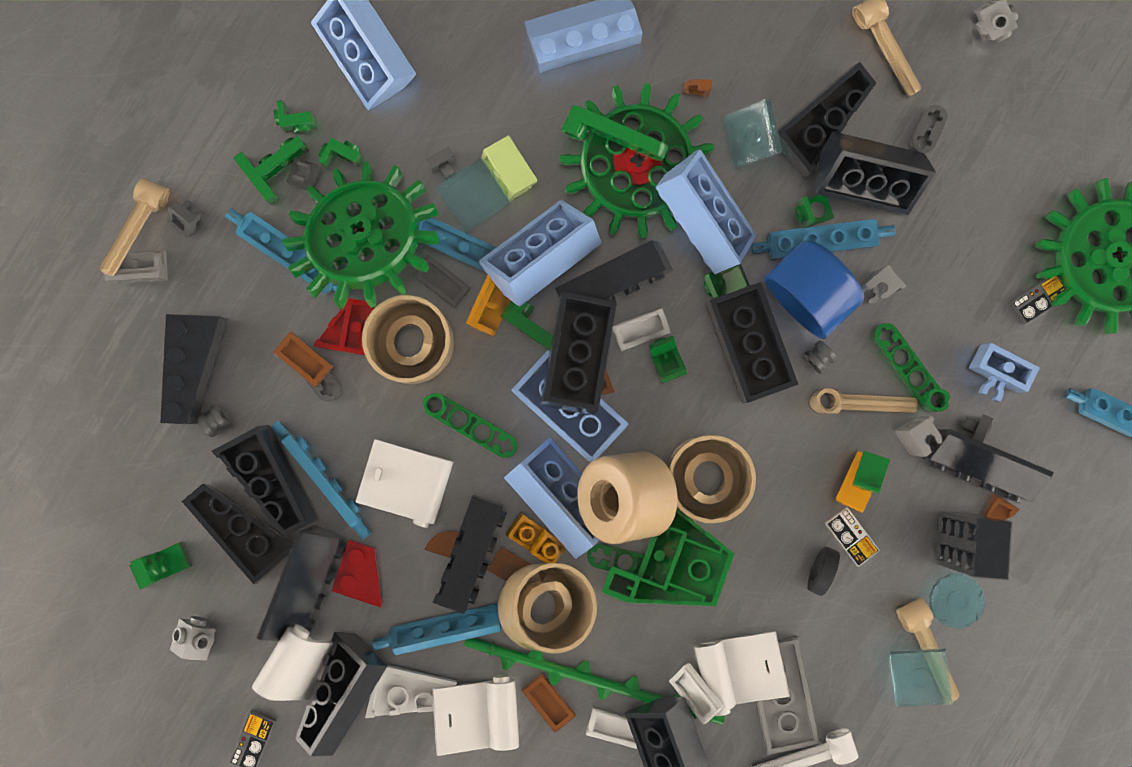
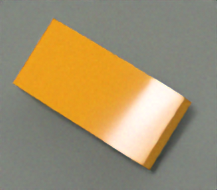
(535, 539)

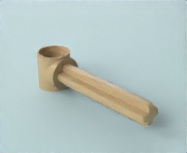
(872, 16)
(149, 199)
(862, 402)
(917, 618)

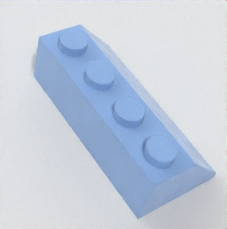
(583, 32)
(363, 49)
(707, 212)
(541, 252)
(550, 488)

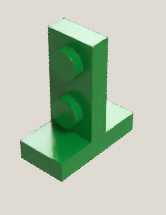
(270, 166)
(160, 565)

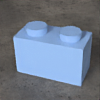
(1003, 369)

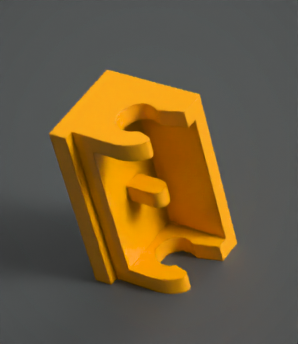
(488, 308)
(852, 496)

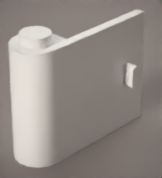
(409, 482)
(293, 666)
(739, 671)
(480, 716)

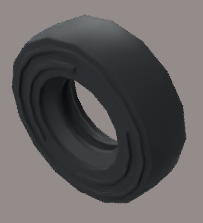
(823, 571)

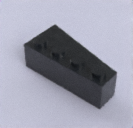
(829, 111)
(621, 274)
(188, 364)
(267, 478)
(244, 538)
(469, 554)
(340, 694)

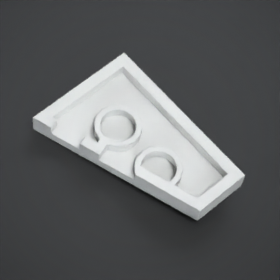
(404, 692)

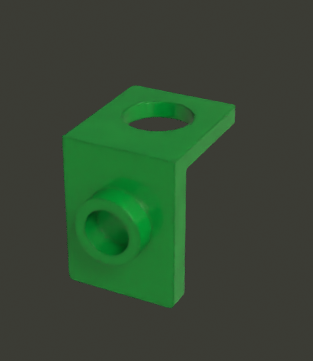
(804, 212)
(871, 472)

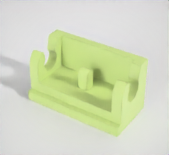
(508, 168)

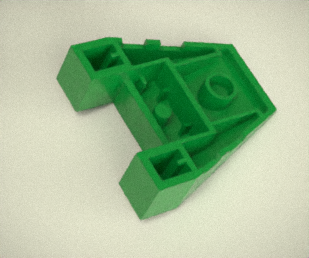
(677, 569)

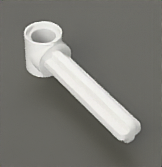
(838, 747)

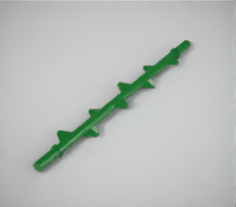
(581, 673)

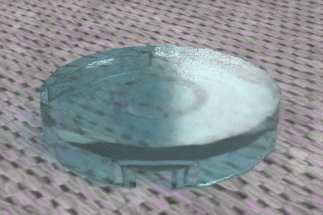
(957, 601)

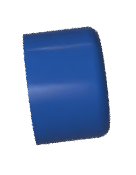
(815, 288)

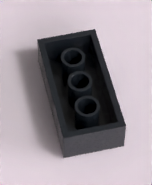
(751, 343)
(578, 353)
(974, 544)

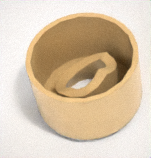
(388, 320)
(737, 484)
(644, 493)
(573, 611)

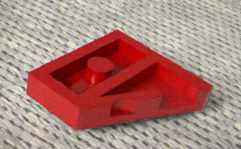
(346, 328)
(359, 574)

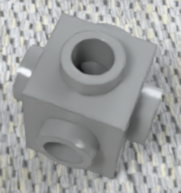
(987, 17)
(193, 638)

